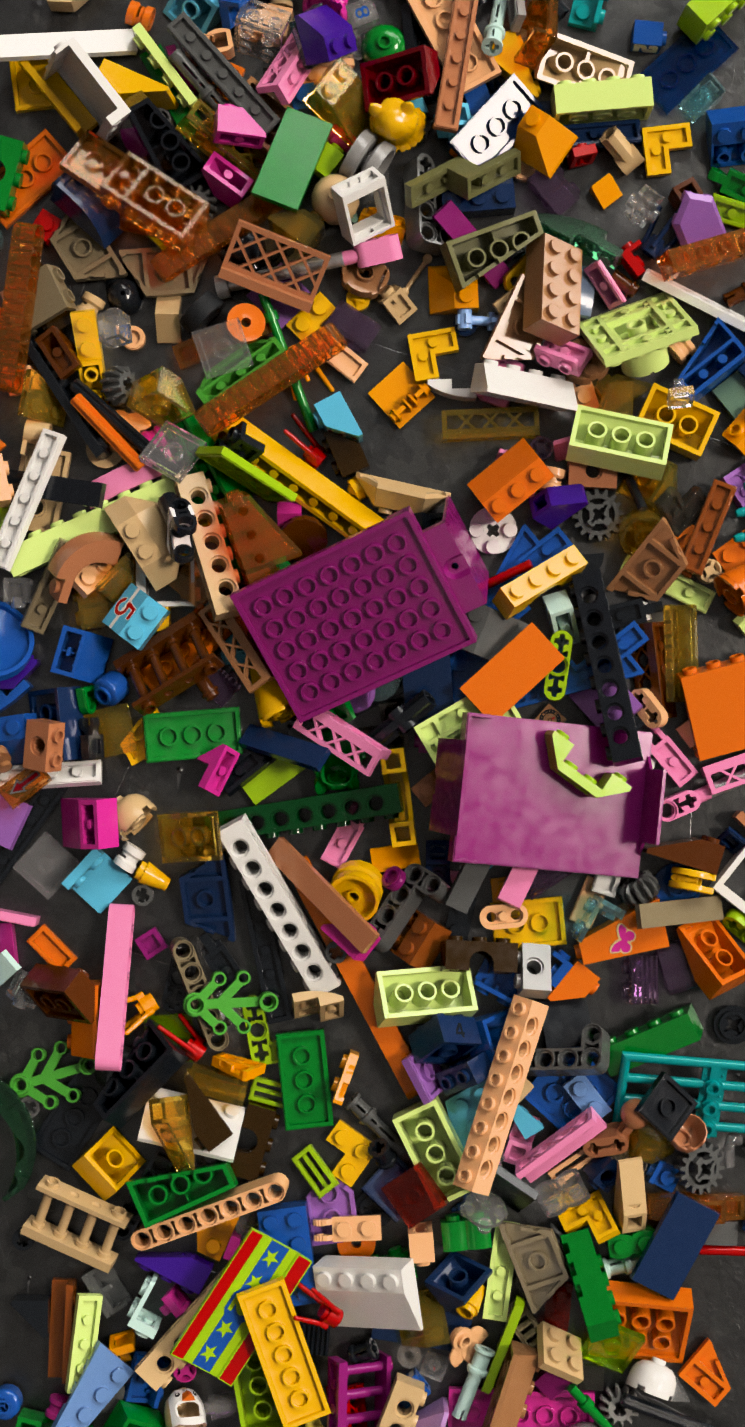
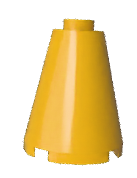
(270, 702)

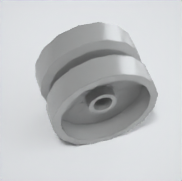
(366, 153)

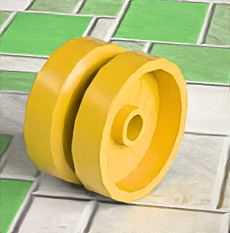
(360, 885)

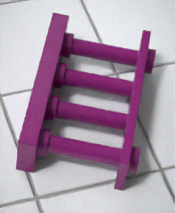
(339, 1395)

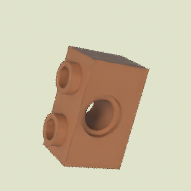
(604, 481)
(44, 745)

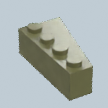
(482, 250)

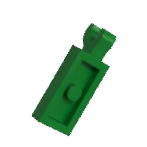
(732, 183)

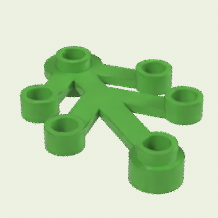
(226, 1002)
(49, 1076)

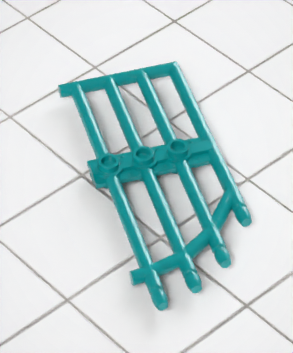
(710, 1086)

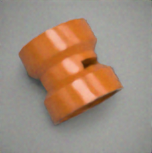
(138, 13)

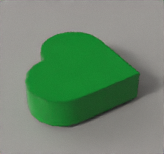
(86, 699)

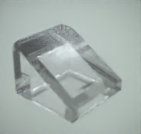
(680, 1393)

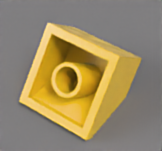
(109, 1163)

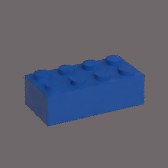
(290, 1225)

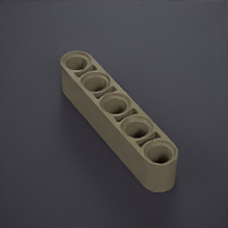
(193, 983)

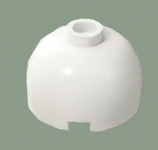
(653, 1378)

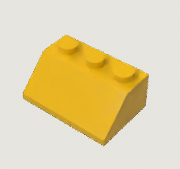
(691, 424)

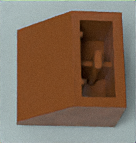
(420, 940)

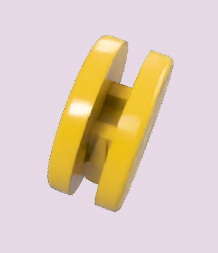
(691, 880)

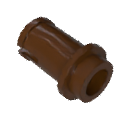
(625, 284)
(735, 296)
(207, 689)

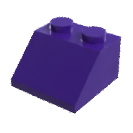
(324, 35)

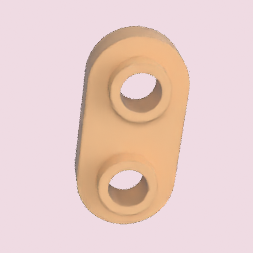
(503, 916)

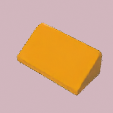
(386, 856)

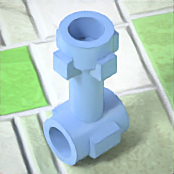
(465, 320)

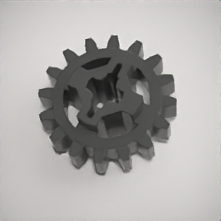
(606, 523)
(699, 1167)

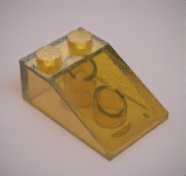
(340, 101)
(190, 836)

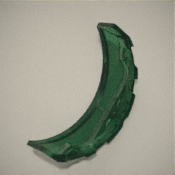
(24, 1134)

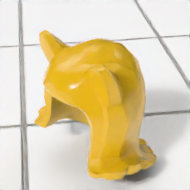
(397, 123)

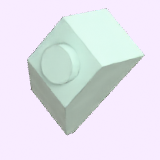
(561, 616)

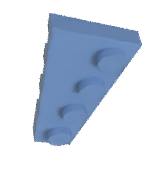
(97, 1385)

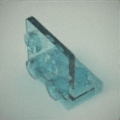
(592, 907)

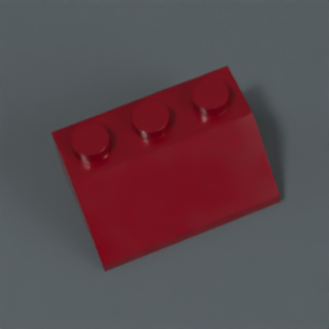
(400, 75)

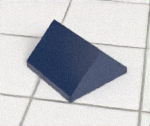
(456, 1280)

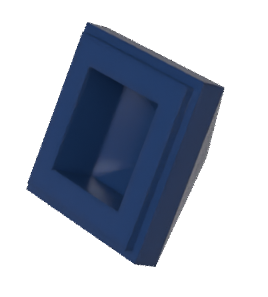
(731, 840)

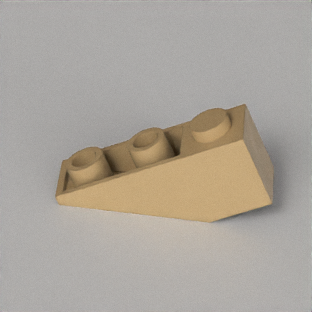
(630, 1195)

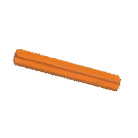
(104, 428)

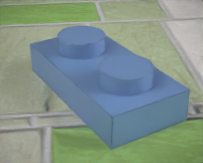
(586, 1095)

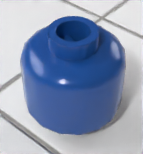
(111, 688)
(10, 1401)

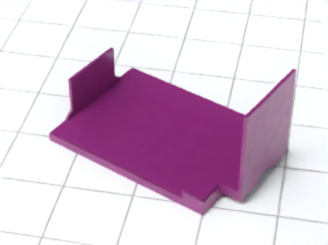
(366, 609)
(517, 812)

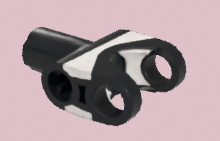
(180, 526)

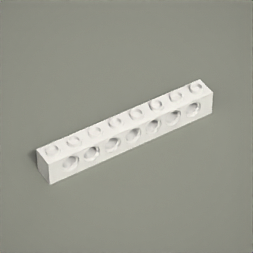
(243, 830)

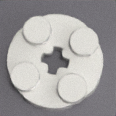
(492, 544)

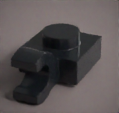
(92, 742)

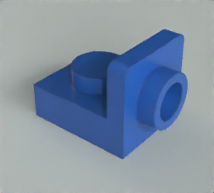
(559, 971)
(662, 1175)

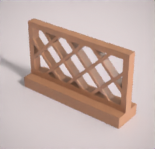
(265, 285)

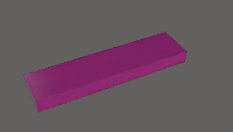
(456, 225)

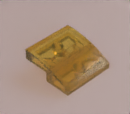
(116, 730)

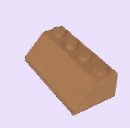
(513, 1386)

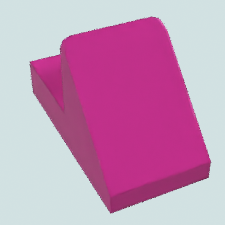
(220, 765)

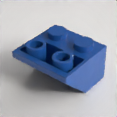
(726, 136)
(81, 654)

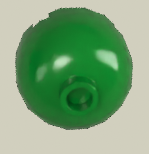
(381, 42)

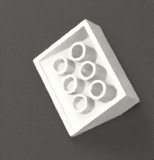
(371, 1291)

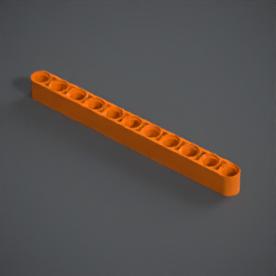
(362, 988)

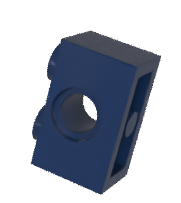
(464, 1073)

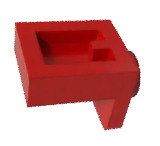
(581, 155)
(50, 224)
(632, 264)

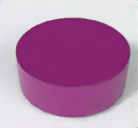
(393, 878)

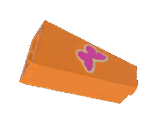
(620, 939)

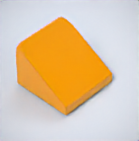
(605, 191)

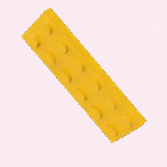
(283, 1353)

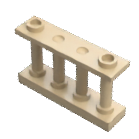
(67, 1242)

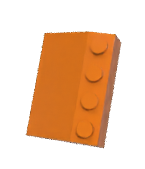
(660, 1319)

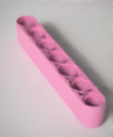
(115, 987)

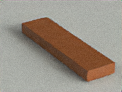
(708, 526)

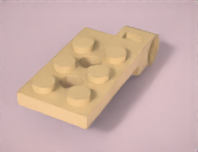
(51, 509)

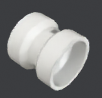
(129, 857)

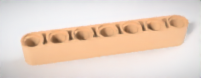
(221, 1208)

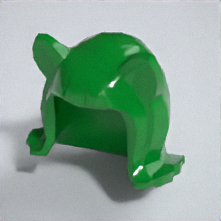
(335, 772)

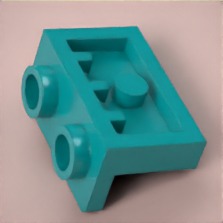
(586, 14)

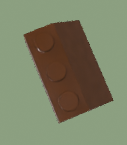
(61, 992)

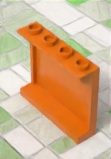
(716, 705)

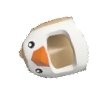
(184, 1409)

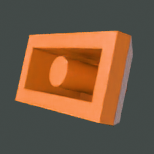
(576, 983)

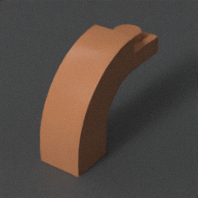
(77, 554)

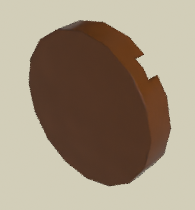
(306, 534)

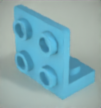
(97, 880)

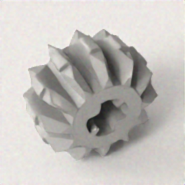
(611, 1411)

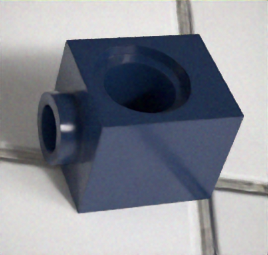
(602, 1173)

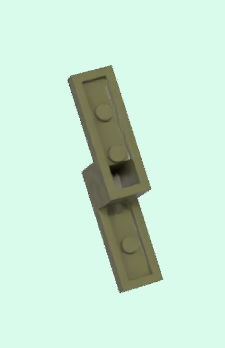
(462, 178)

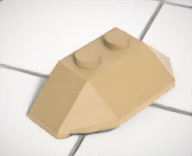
(394, 495)
(145, 535)

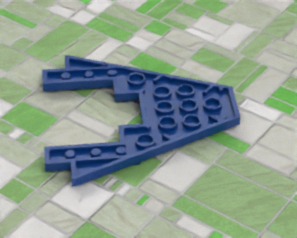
(527, 547)

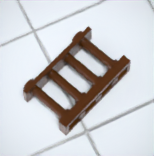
(159, 645)

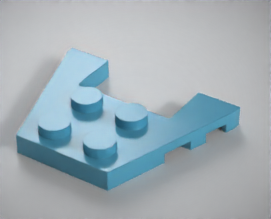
(463, 1107)

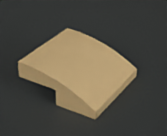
(326, 1004)

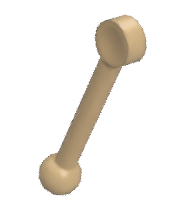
(427, 259)

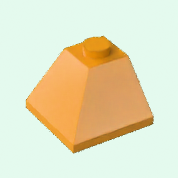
(543, 141)
(442, 295)

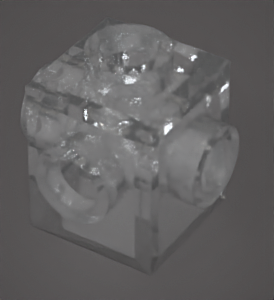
(643, 206)

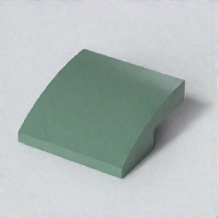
(732, 394)

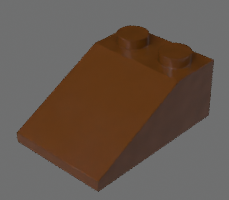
(694, 852)

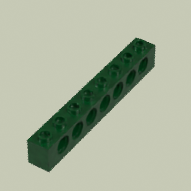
(389, 794)

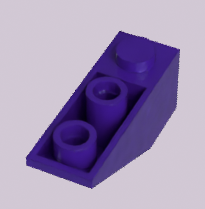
(183, 1268)

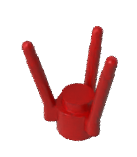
(312, 455)
(192, 1048)
(328, 1312)

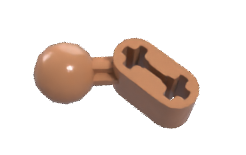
(616, 1136)

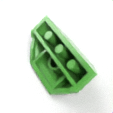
(261, 352)

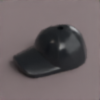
(131, 301)

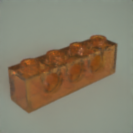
(702, 255)

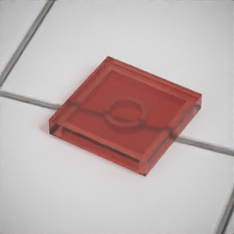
(414, 1195)

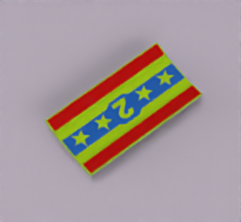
(218, 1333)

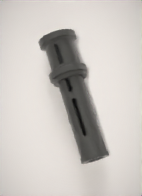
(209, 90)
(365, 1119)

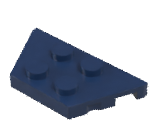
(208, 898)

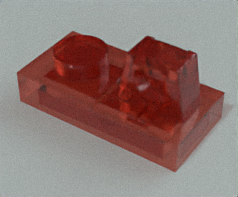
(558, 1307)

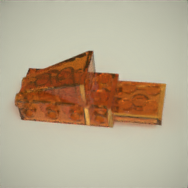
(143, 195)
(254, 537)

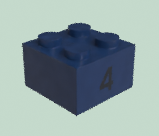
(444, 1039)

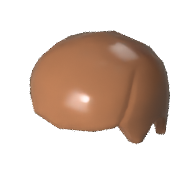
(691, 1135)

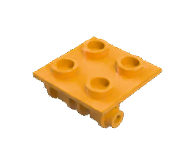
(400, 395)

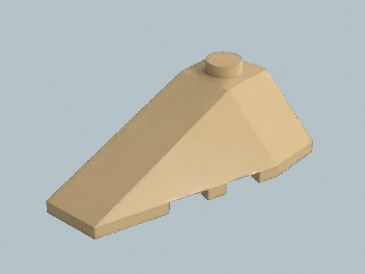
(578, 61)

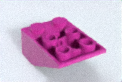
(89, 823)

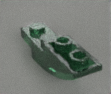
(583, 236)

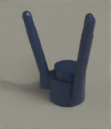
(653, 245)

